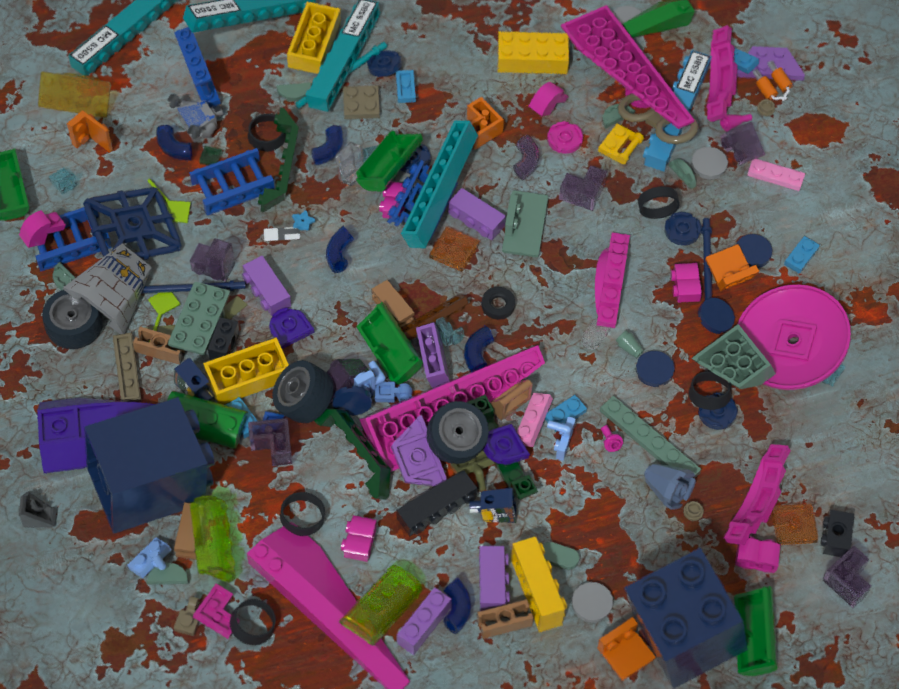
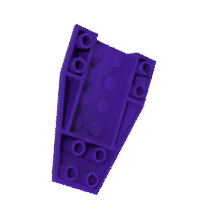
(63, 424)

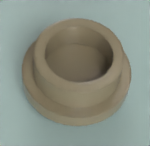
(766, 108)
(693, 511)

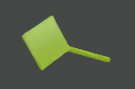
(179, 209)
(163, 303)

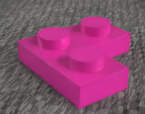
(212, 611)

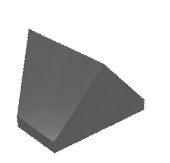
(35, 512)

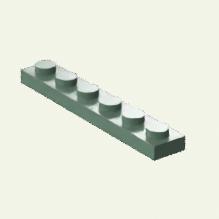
(646, 436)

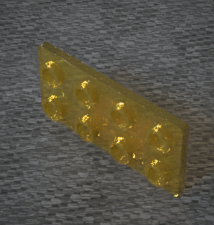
(74, 93)

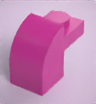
(547, 98)
(38, 225)

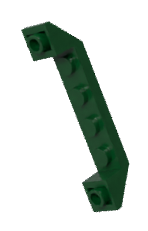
(270, 196)
(510, 473)
(380, 482)

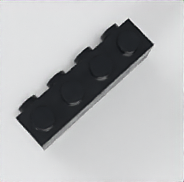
(436, 503)

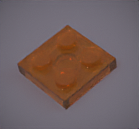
(454, 249)

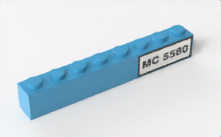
(686, 90)

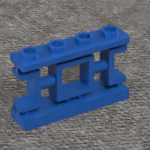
(408, 194)

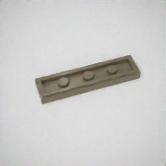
(126, 368)

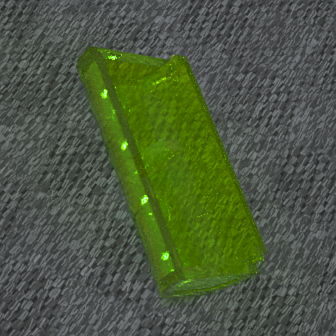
(212, 538)
(382, 604)

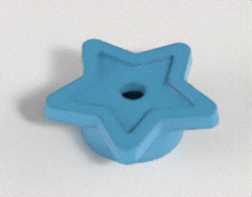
(302, 225)

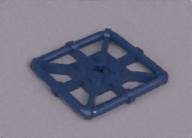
(138, 215)

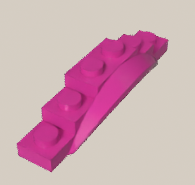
(722, 74)
(610, 279)
(761, 495)

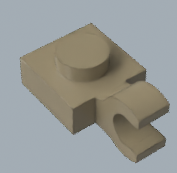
(185, 622)

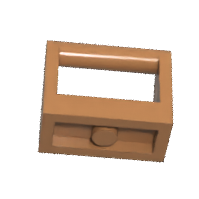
(512, 399)

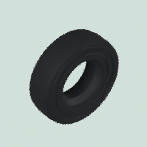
(498, 292)

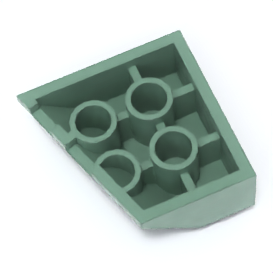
(736, 360)

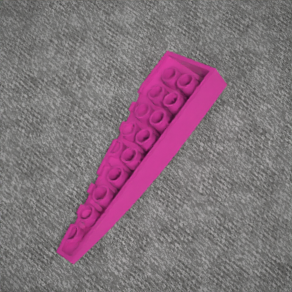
(613, 50)
(491, 380)
(313, 585)

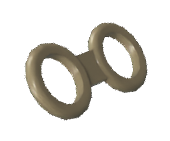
(656, 121)

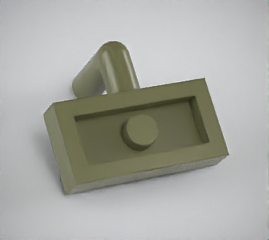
(475, 465)

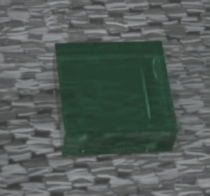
(210, 155)

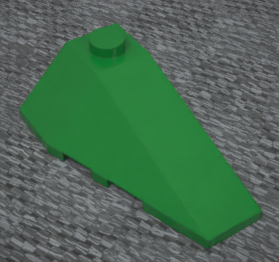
(660, 17)

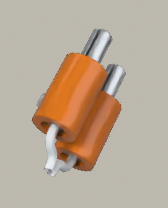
(779, 77)

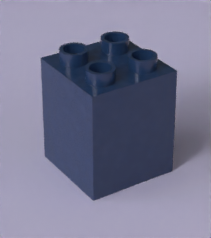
(147, 463)
(687, 618)

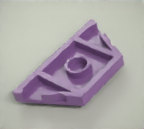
(780, 57)
(415, 458)

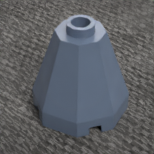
(670, 484)

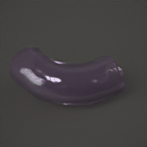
(529, 159)

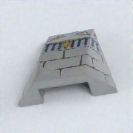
(113, 285)

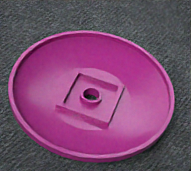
(804, 314)

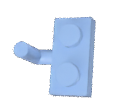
(368, 380)
(566, 430)
(150, 557)

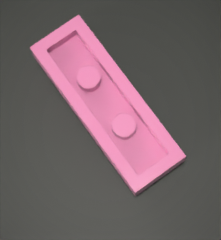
(776, 174)
(534, 418)

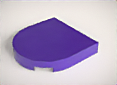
(289, 326)
(505, 446)

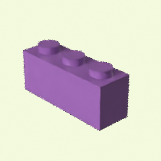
(476, 214)
(266, 285)
(433, 354)
(493, 577)
(424, 621)

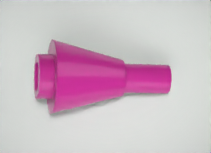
(732, 121)

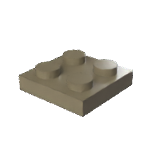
(361, 102)

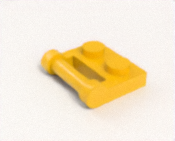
(616, 140)

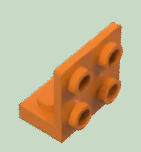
(85, 127)
(730, 267)
(625, 649)

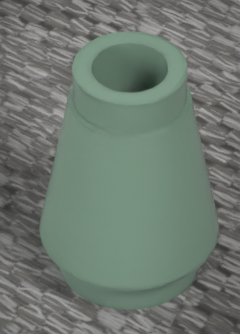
(629, 344)

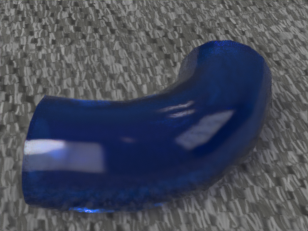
(333, 144)
(171, 146)
(336, 249)
(474, 348)
(460, 606)

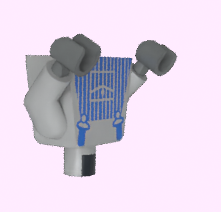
(196, 117)

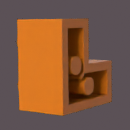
(485, 121)

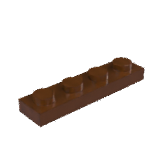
(452, 305)

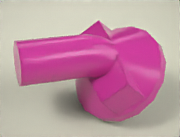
(613, 441)

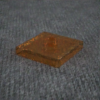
(794, 524)

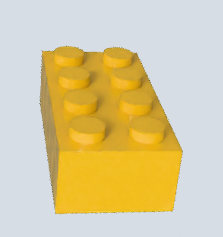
(313, 37)
(533, 52)
(245, 371)
(538, 584)

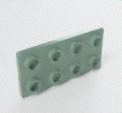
(524, 223)
(199, 318)

